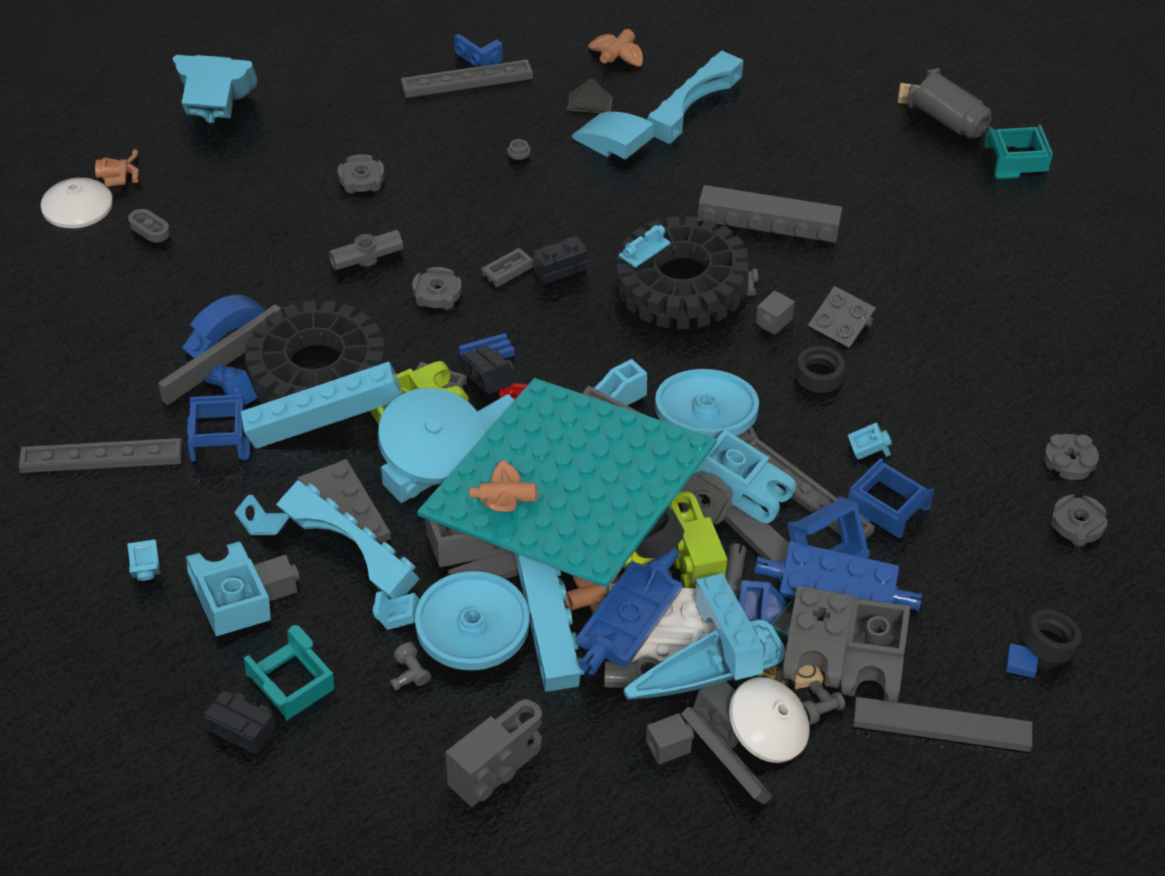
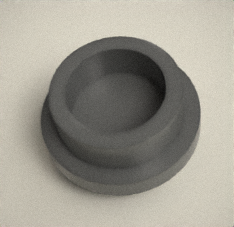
(518, 149)

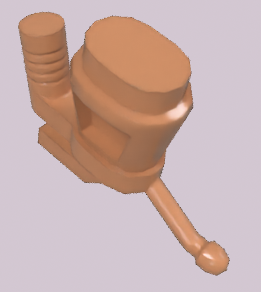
(115, 171)

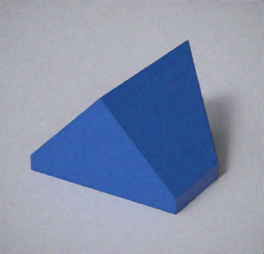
(760, 600)

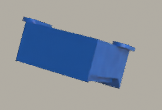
(217, 407)
(882, 514)
(849, 525)

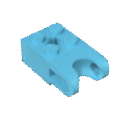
(749, 477)
(229, 590)

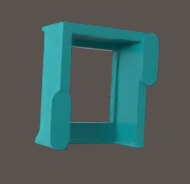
(1013, 163)
(298, 646)

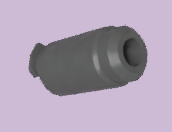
(950, 105)

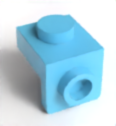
(144, 560)
(395, 611)

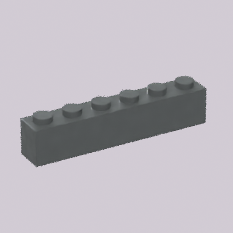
(770, 213)

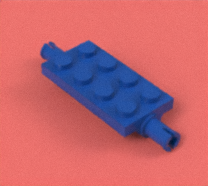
(836, 573)
(629, 613)

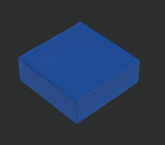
(1021, 661)

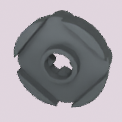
(353, 181)
(443, 297)
(1079, 446)
(717, 491)
(1079, 531)

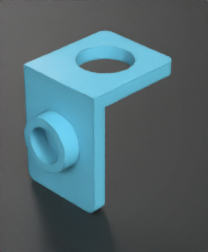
(263, 522)

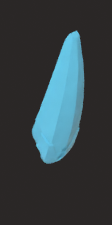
(701, 665)

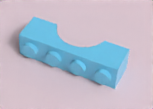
(740, 642)

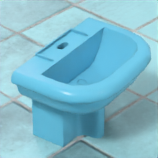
(213, 84)

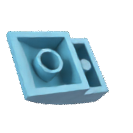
(615, 133)

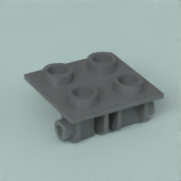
(842, 317)

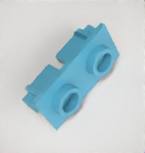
(645, 247)

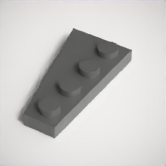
(345, 489)

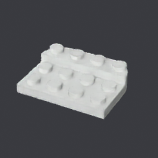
(677, 628)

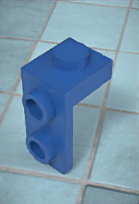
(477, 56)
(232, 381)

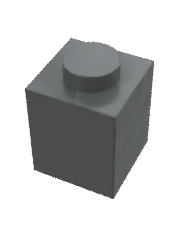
(774, 312)
(278, 577)
(669, 738)

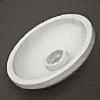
(76, 203)
(769, 720)

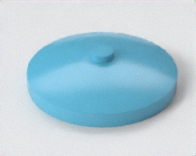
(707, 402)
(428, 433)
(472, 620)

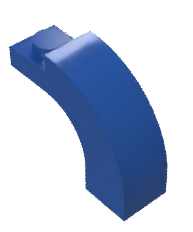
(218, 320)

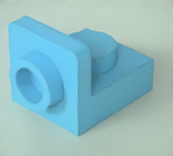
(870, 440)

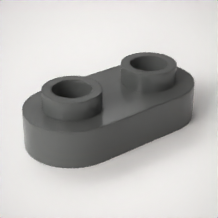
(149, 225)

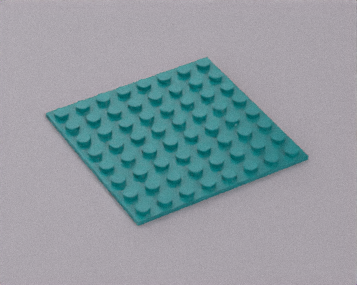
(597, 474)

